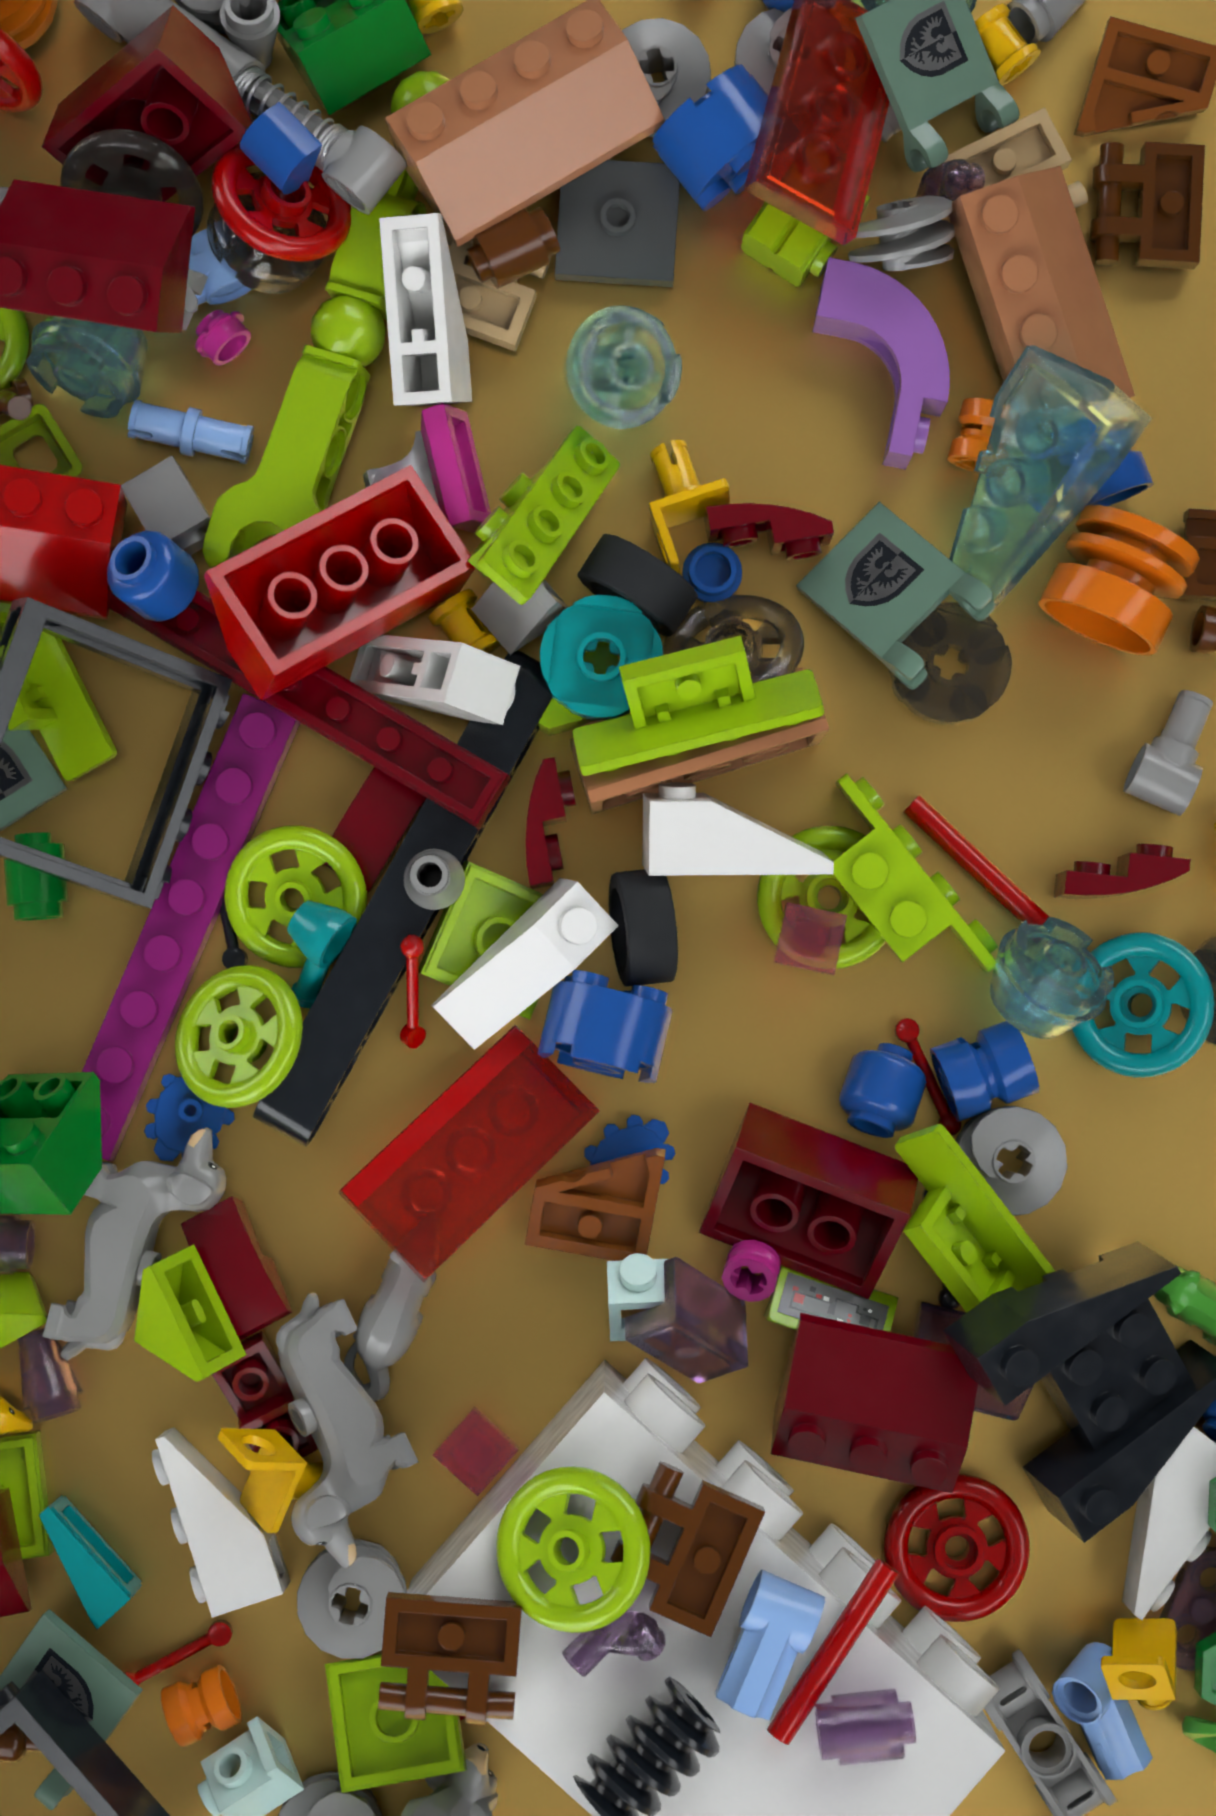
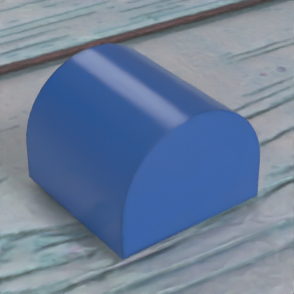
(281, 148)

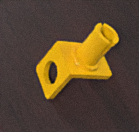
(684, 496)
(275, 1474)
(1142, 1662)

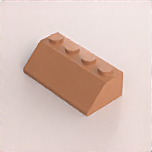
(526, 121)
(1036, 274)
(629, 782)

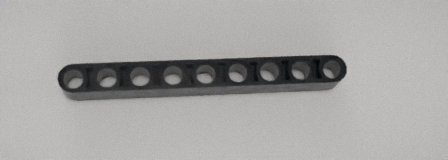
(372, 957)

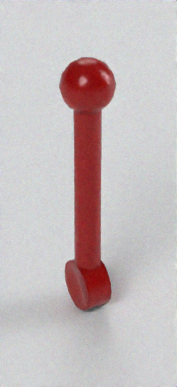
(908, 1031)
(412, 1033)
(218, 1635)

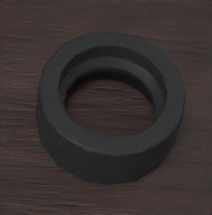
(638, 576)
(647, 929)

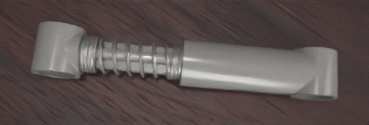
(353, 162)

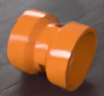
(974, 433)
(194, 1707)

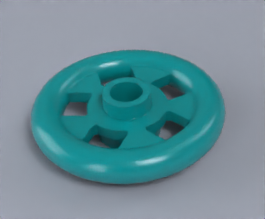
(1191, 991)

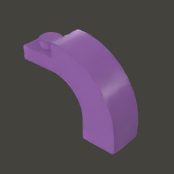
(898, 328)

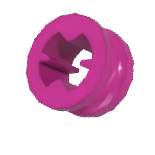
(743, 1282)

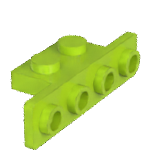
(542, 515)
(691, 703)
(61, 708)
(895, 889)
(964, 1224)

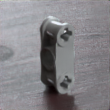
(1062, 1772)

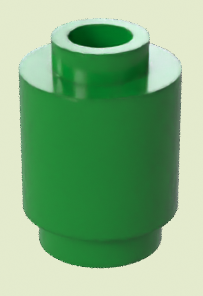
(33, 892)

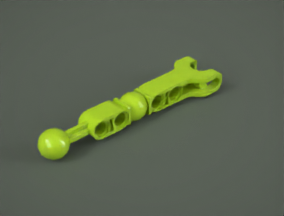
(326, 383)

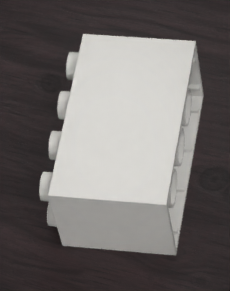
(563, 1717)

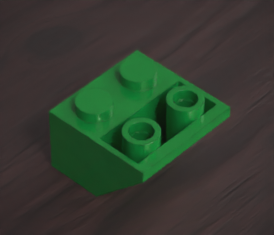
(349, 45)
(48, 1141)

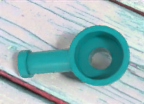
(321, 936)

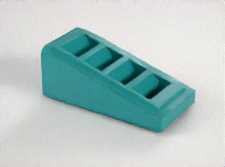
(92, 1565)

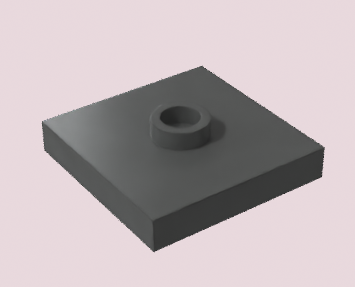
(619, 225)

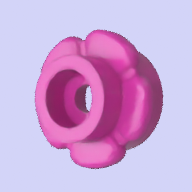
(222, 336)

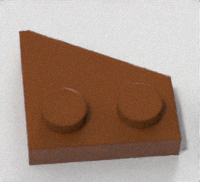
(1145, 78)
(599, 1207)

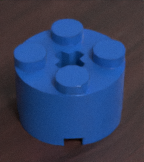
(714, 139)
(606, 1027)

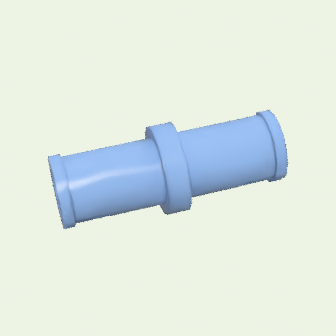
(190, 431)

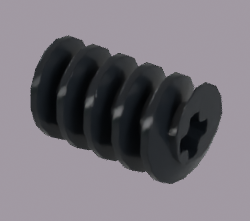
(652, 1756)

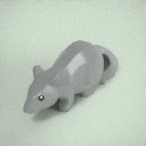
(388, 1324)

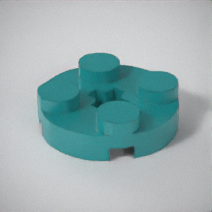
(579, 630)

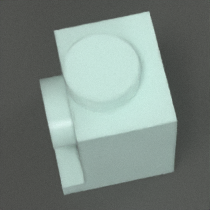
(633, 1284)
(250, 1774)

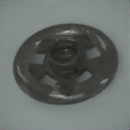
(107, 151)
(726, 619)

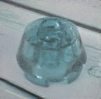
(90, 362)
(622, 367)
(1048, 979)

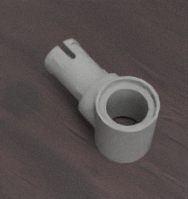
(1167, 768)

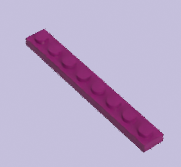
(185, 912)

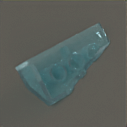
(1047, 455)

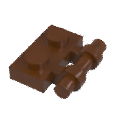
(1168, 205)
(706, 1553)
(451, 1637)

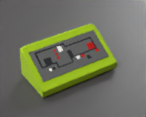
(804, 1294)

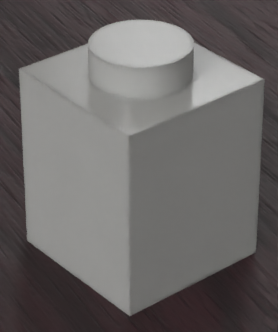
(169, 504)

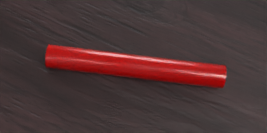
(974, 862)
(832, 1651)

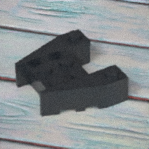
(1106, 1371)

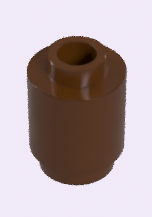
(513, 247)

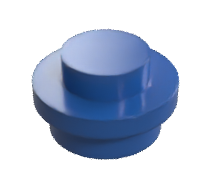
(713, 571)

